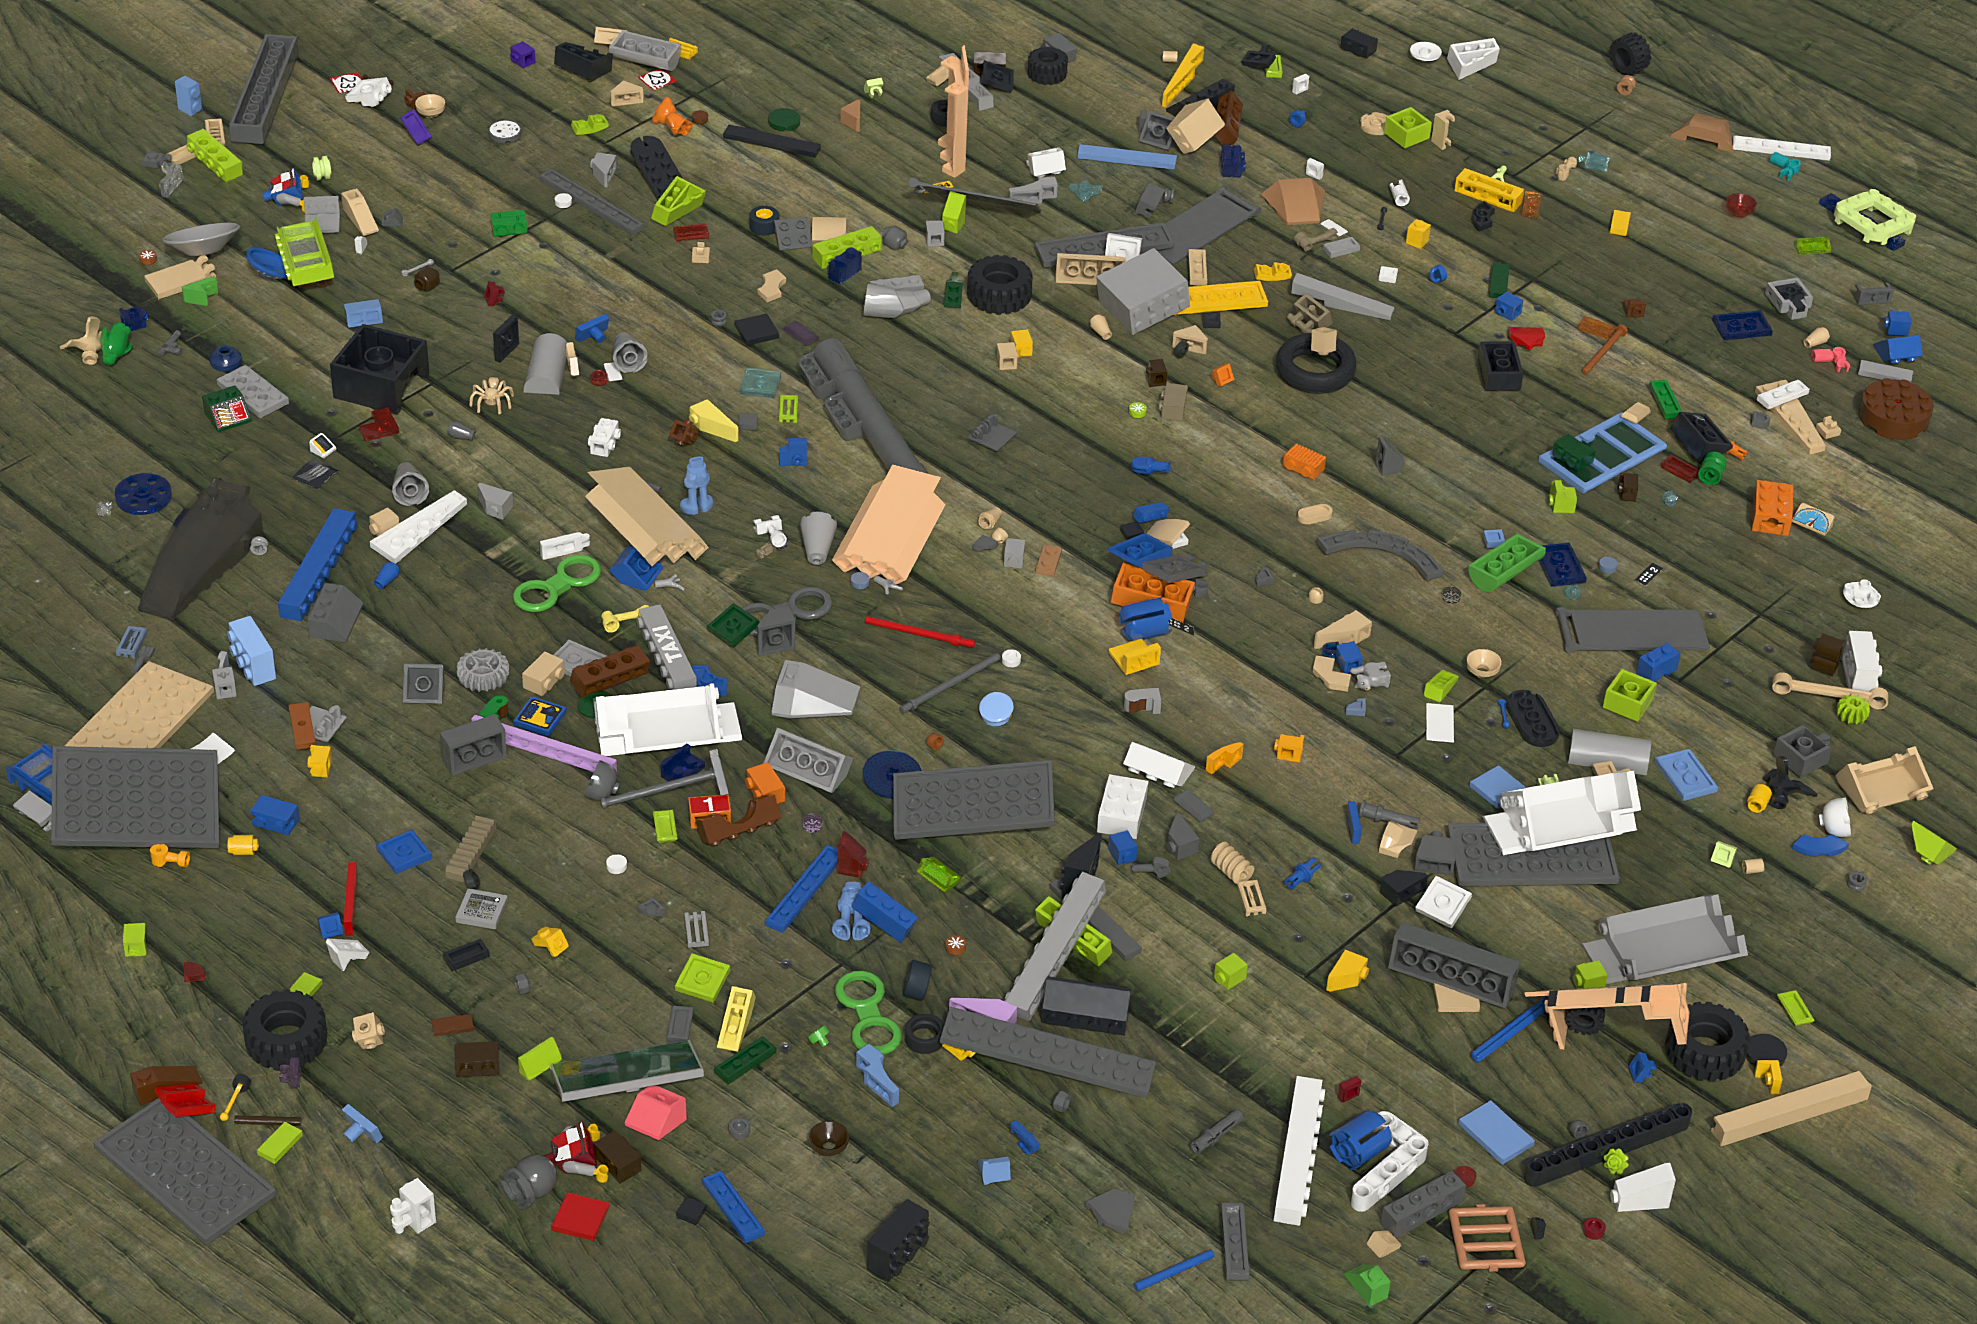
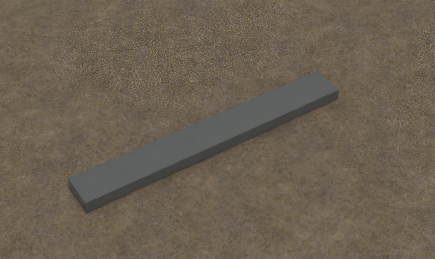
(592, 202)

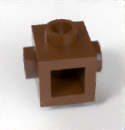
(684, 432)

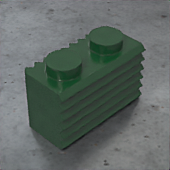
(1573, 452)

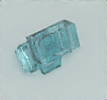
(1595, 161)

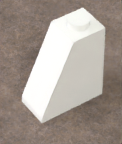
(1644, 1189)

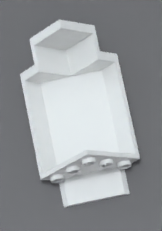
(664, 720)
(1565, 812)

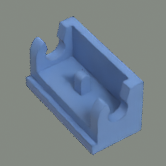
(363, 313)

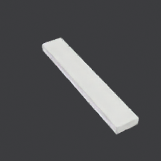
(1782, 147)

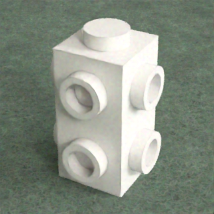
(604, 437)

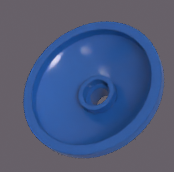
(266, 263)

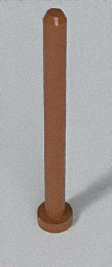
(1620, 331)

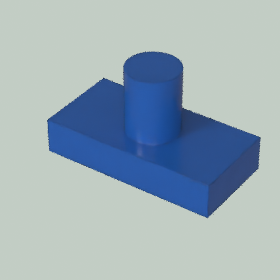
(593, 328)

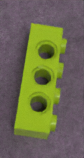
(214, 155)
(864, 240)
(1090, 943)

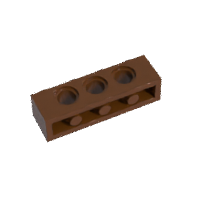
(1230, 111)
(609, 671)

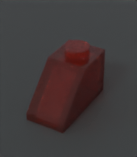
(851, 857)

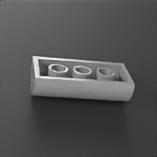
(646, 50)
(546, 365)
(1599, 747)

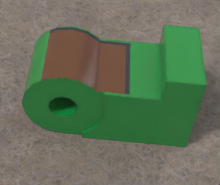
(497, 705)

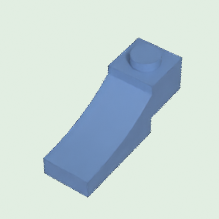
(871, 1064)

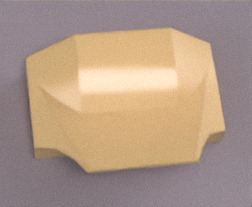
(1396, 838)

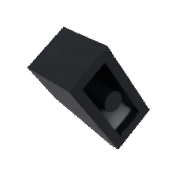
(1402, 885)

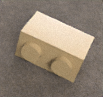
(543, 673)

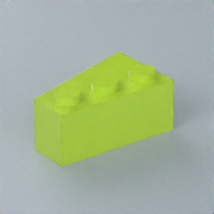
(677, 201)

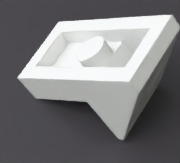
(343, 950)

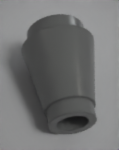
(460, 431)

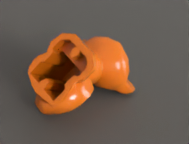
(666, 114)

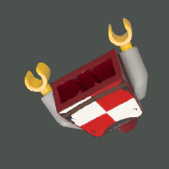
(575, 1151)

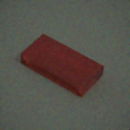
(691, 232)
(1680, 468)

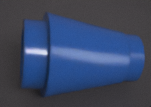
(387, 574)

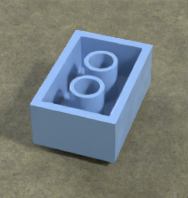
(251, 651)

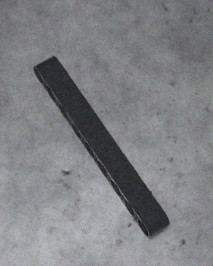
(1592, 1149)

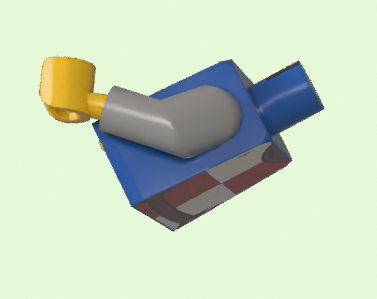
(287, 189)

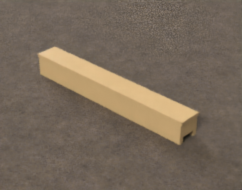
(1791, 1108)

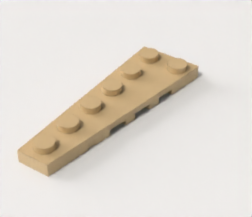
(1795, 420)

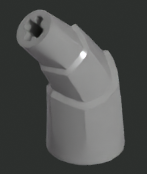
(890, 303)

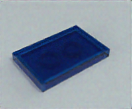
(1742, 325)
(1562, 565)

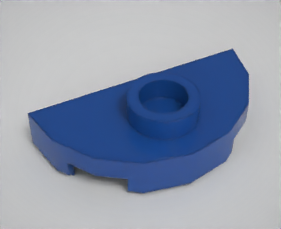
(1027, 1143)

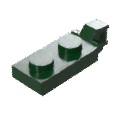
(953, 292)

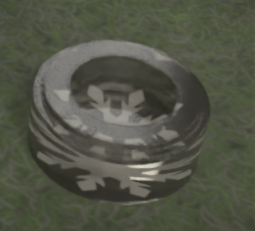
(1451, 594)

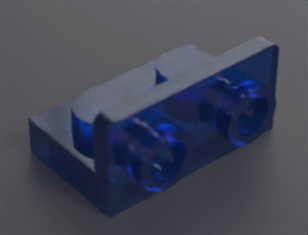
(681, 764)

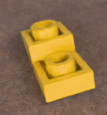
(1277, 272)

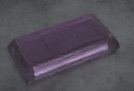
(800, 333)

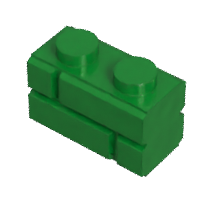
(508, 223)

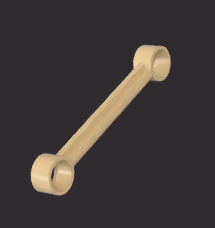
(1827, 690)

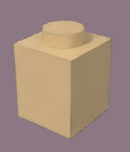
(1323, 340)
(1006, 356)
(383, 521)

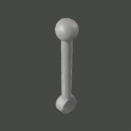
(406, 272)

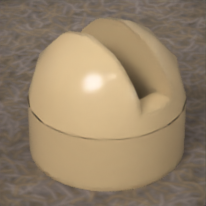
(1000, 535)
(1316, 595)

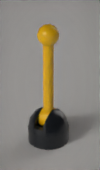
(240, 1084)

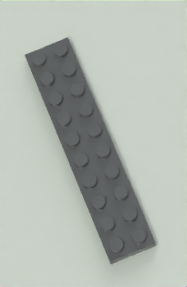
(1048, 1052)

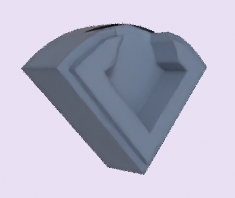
(1357, 708)

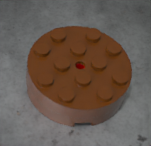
(1896, 409)

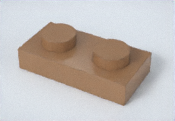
(1049, 560)

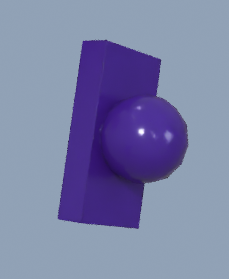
(415, 127)

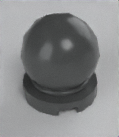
(529, 1180)

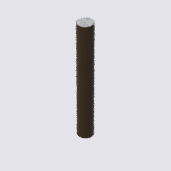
(267, 1120)

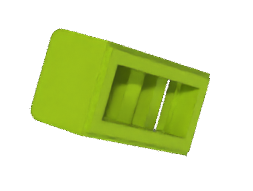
(1440, 685)

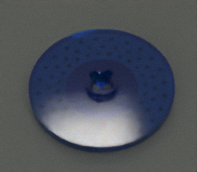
(879, 766)

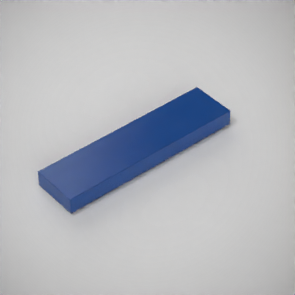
(733, 1207)

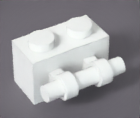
(1046, 162)
(413, 1207)

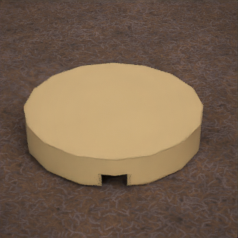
(1374, 123)

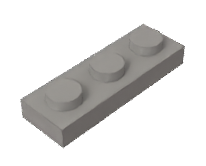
(903, 283)

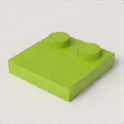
(702, 978)

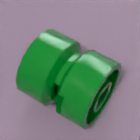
(1712, 468)

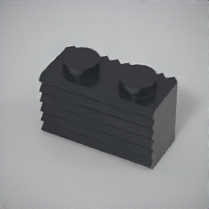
(1359, 43)

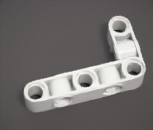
(1408, 1154)

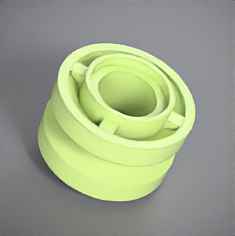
(321, 168)

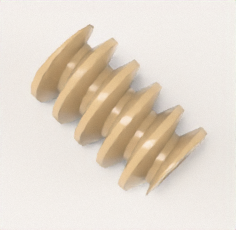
(1231, 863)

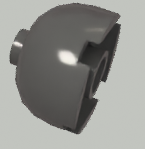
(602, 782)

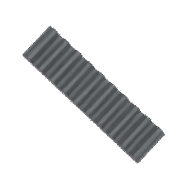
(1234, 1241)

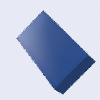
(1353, 822)

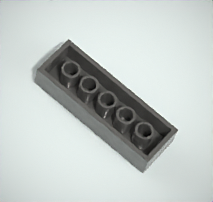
(1443, 959)

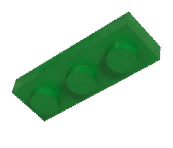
(1665, 398)

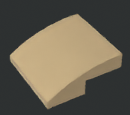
(827, 228)
(1168, 530)

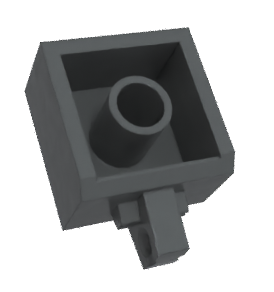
(1804, 750)

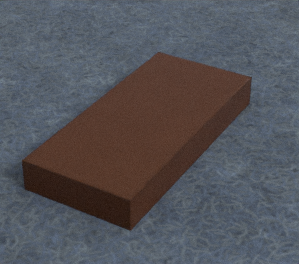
(452, 1025)

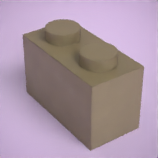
(1173, 401)

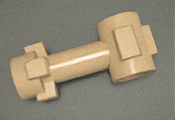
(1563, 169)

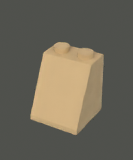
(1195, 125)

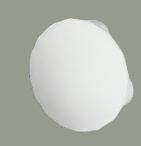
(1861, 594)

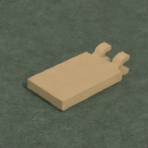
(171, 279)

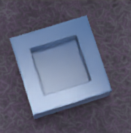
(1493, 538)

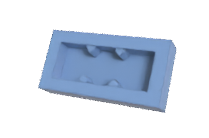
(359, 1125)

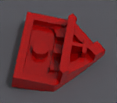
(1527, 336)

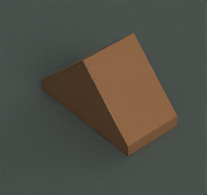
(851, 115)

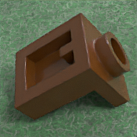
(411, 98)
(1634, 307)

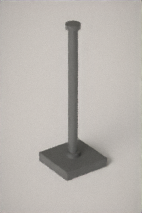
(714, 773)

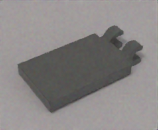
(1175, 567)

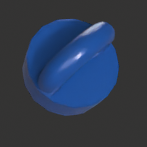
(1297, 118)
(1439, 273)

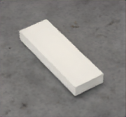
(1783, 394)

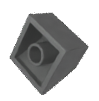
(1155, 131)
(776, 632)

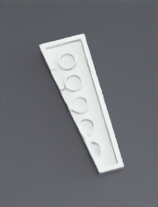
(411, 532)

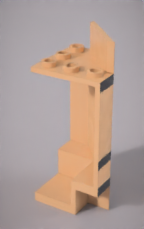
(1657, 1002)

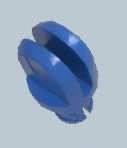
(1148, 465)
(1302, 873)

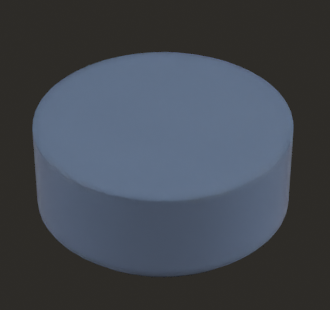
(1608, 565)
(860, 580)

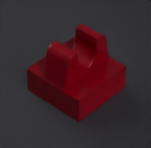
(491, 293)

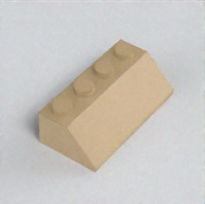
(1083, 268)

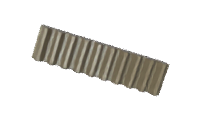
(470, 848)

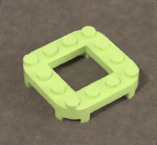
(1849, 208)

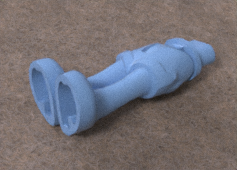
(696, 477)
(841, 927)

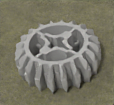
(483, 669)

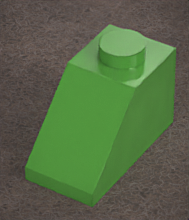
(1369, 1283)

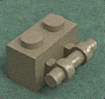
(1312, 313)

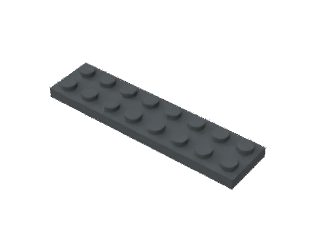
(1152, 236)

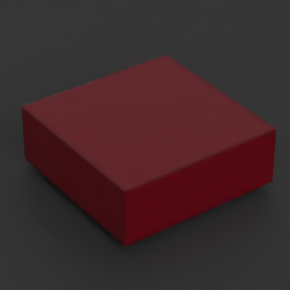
(1349, 1089)

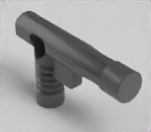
(170, 345)

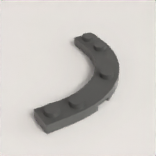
(1386, 541)

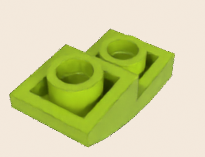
(593, 124)

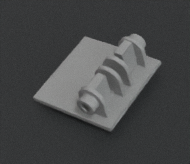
(326, 722)

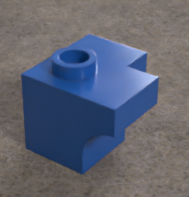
(794, 453)

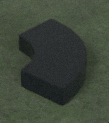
(1481, 216)

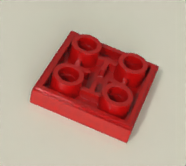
(580, 1216)

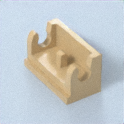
(1440, 129)

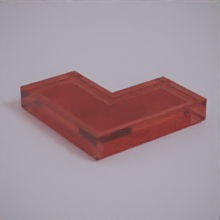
(383, 425)

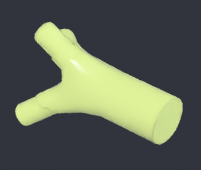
(1500, 172)

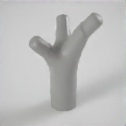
(670, 582)
(887, 584)

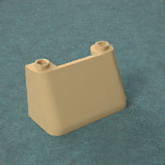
(1886, 781)

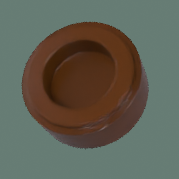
(700, 117)

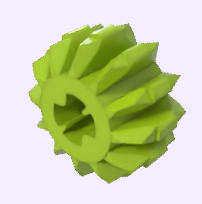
(1853, 709)

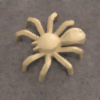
(491, 395)

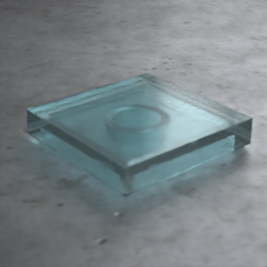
(760, 383)

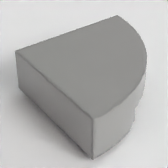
(223, 657)

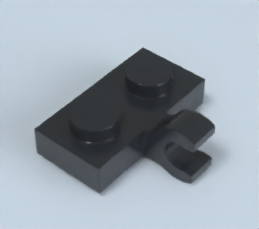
(1261, 58)

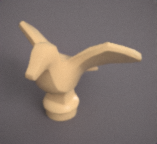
(89, 343)

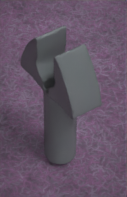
(1200, 588)
(1159, 866)

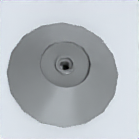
(202, 239)

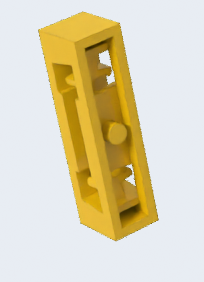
(1489, 189)

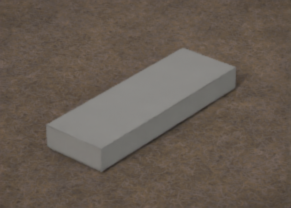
(1882, 371)

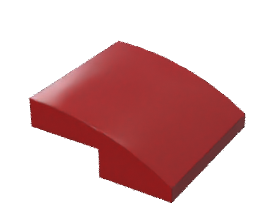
(184, 1099)

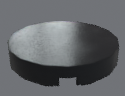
(1766, 1048)

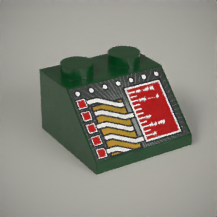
(226, 408)

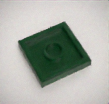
(733, 625)

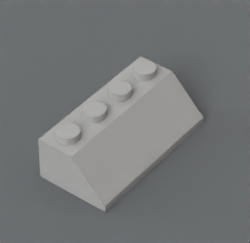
(807, 760)

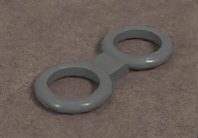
(796, 612)

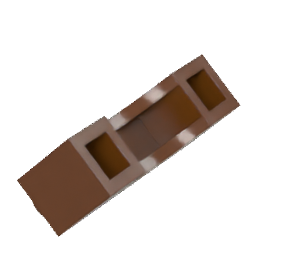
(760, 811)

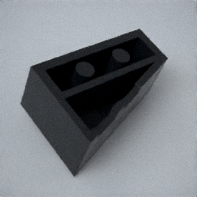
(581, 61)

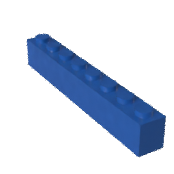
(317, 565)

